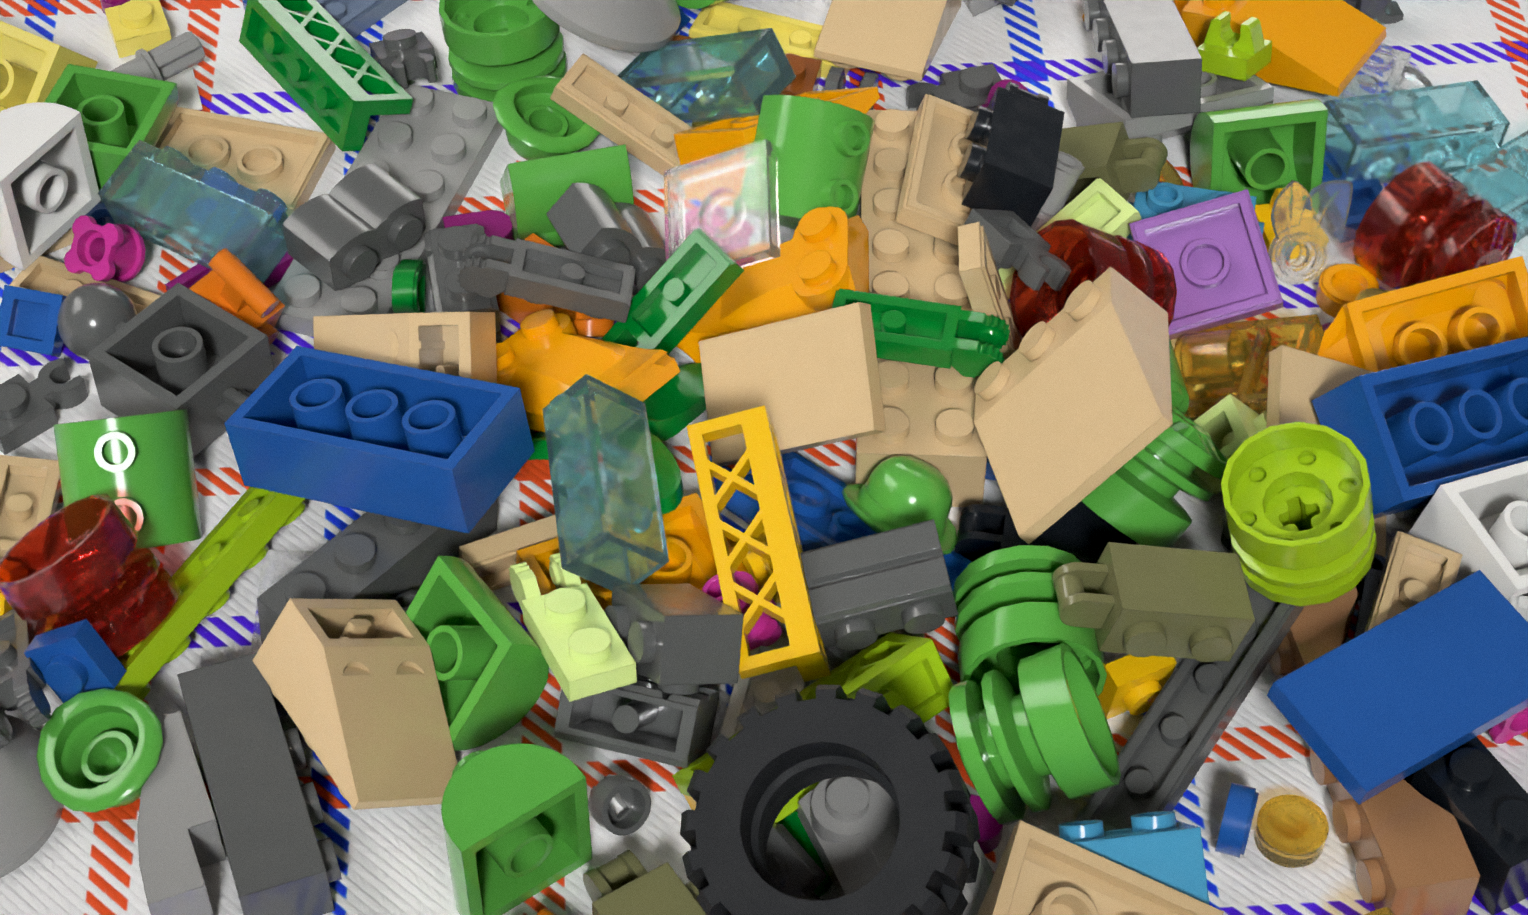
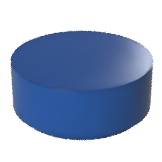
(1237, 820)

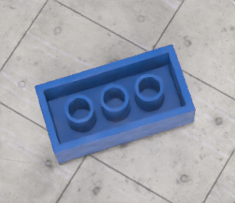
(1434, 421)
(381, 438)

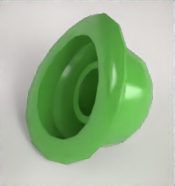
(537, 124)
(903, 494)
(99, 750)

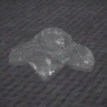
(1316, 224)

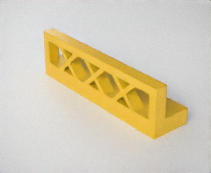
(782, 536)

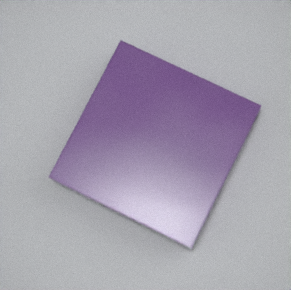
(1216, 262)

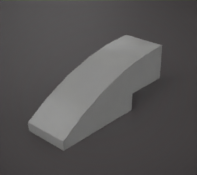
(176, 829)

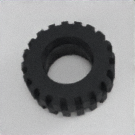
(815, 742)

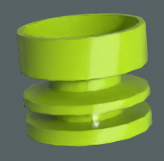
(1300, 513)

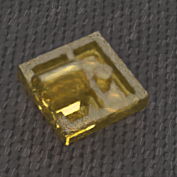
(1236, 359)

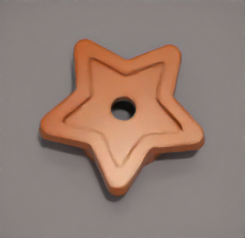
(590, 326)

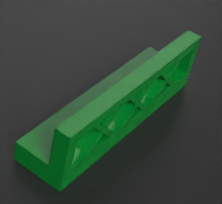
(321, 68)

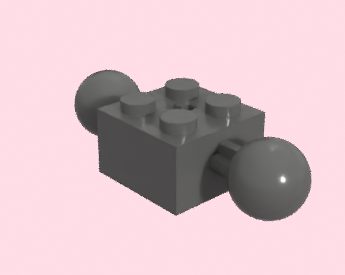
(167, 356)

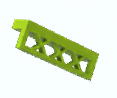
(896, 665)

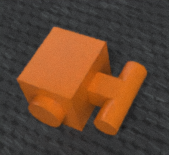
(240, 293)

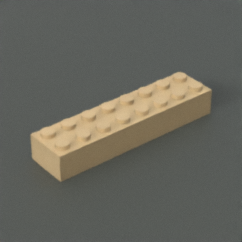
(924, 406)

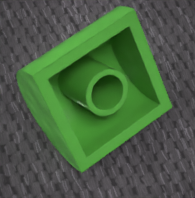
(115, 111)
(1259, 148)
(818, 151)
(537, 184)
(142, 467)
(480, 653)
(513, 825)

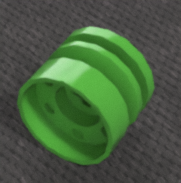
(499, 44)
(1142, 492)
(1013, 612)
(1021, 739)

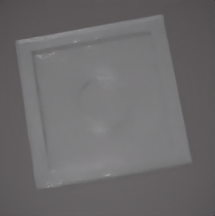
(729, 199)

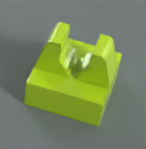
(1234, 53)

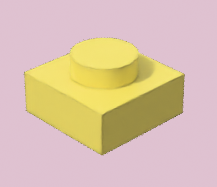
(137, 26)

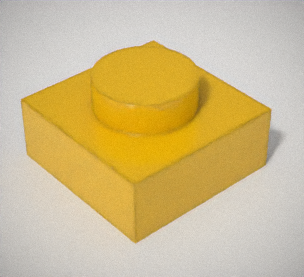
(1134, 683)

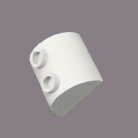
(43, 178)

